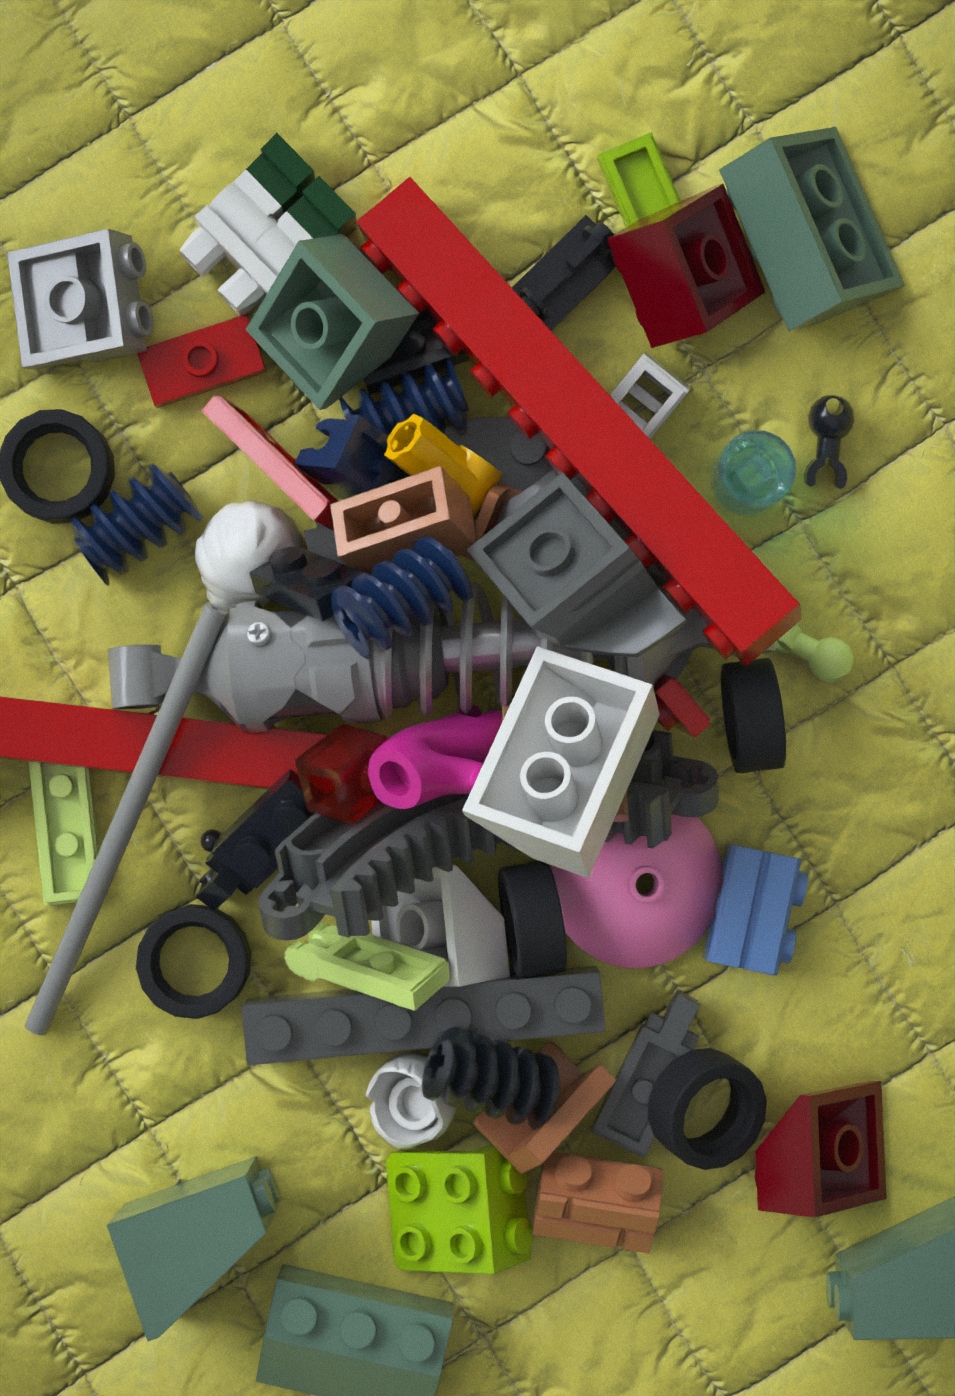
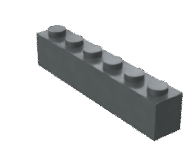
(358, 1024)

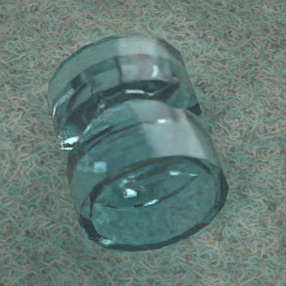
(753, 473)

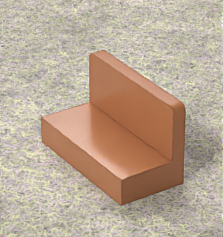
(576, 1097)

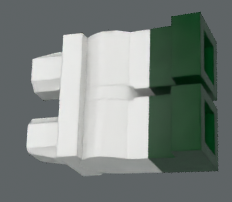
(262, 220)

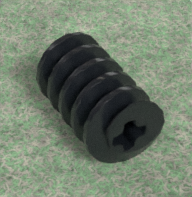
(491, 1077)

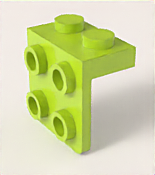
(457, 1211)

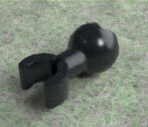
(830, 431)

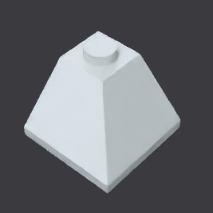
(450, 922)

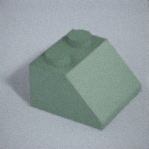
(330, 318)

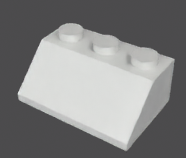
(563, 760)

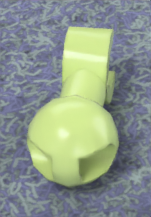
(827, 658)

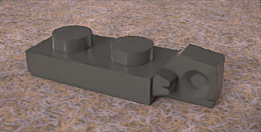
(657, 1043)

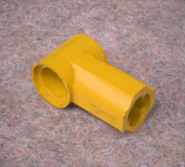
(420, 446)

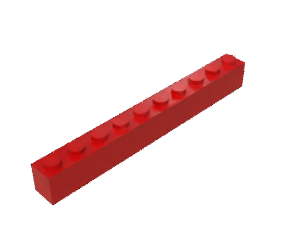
(580, 423)

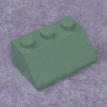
(810, 226)
(352, 1337)

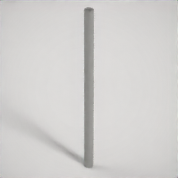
(126, 818)

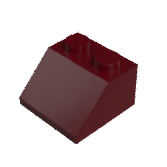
(686, 267)

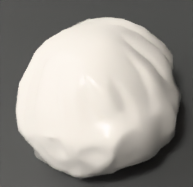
(238, 542)

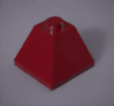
(824, 1153)

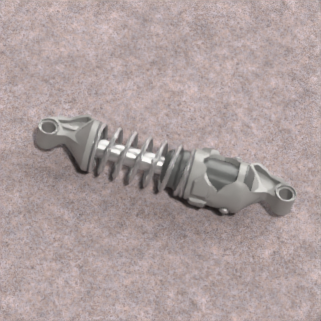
(298, 666)

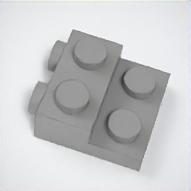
(79, 299)

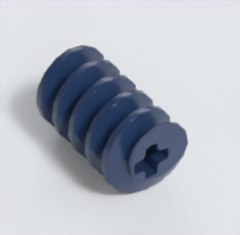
(434, 401)
(134, 522)
(397, 592)

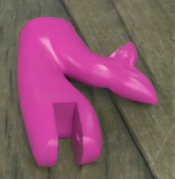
(433, 758)

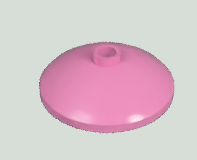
(649, 929)

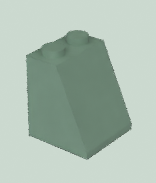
(189, 1237)
(899, 1280)

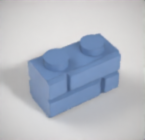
(755, 910)

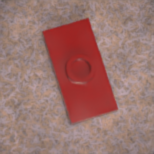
(201, 361)
(678, 708)

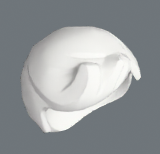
(398, 1105)

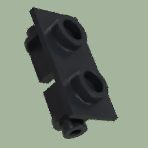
(568, 272)

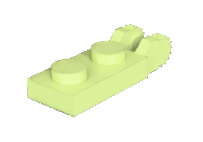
(369, 966)

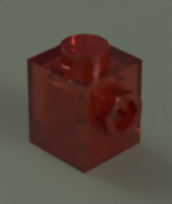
(336, 773)

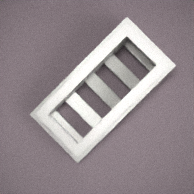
(662, 377)

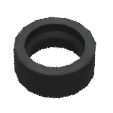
(24, 435)
(753, 716)
(532, 919)
(149, 959)
(736, 1129)

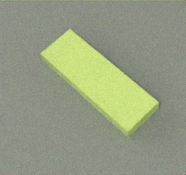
(64, 829)

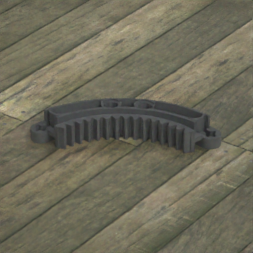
(362, 865)

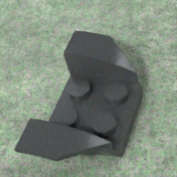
(573, 574)

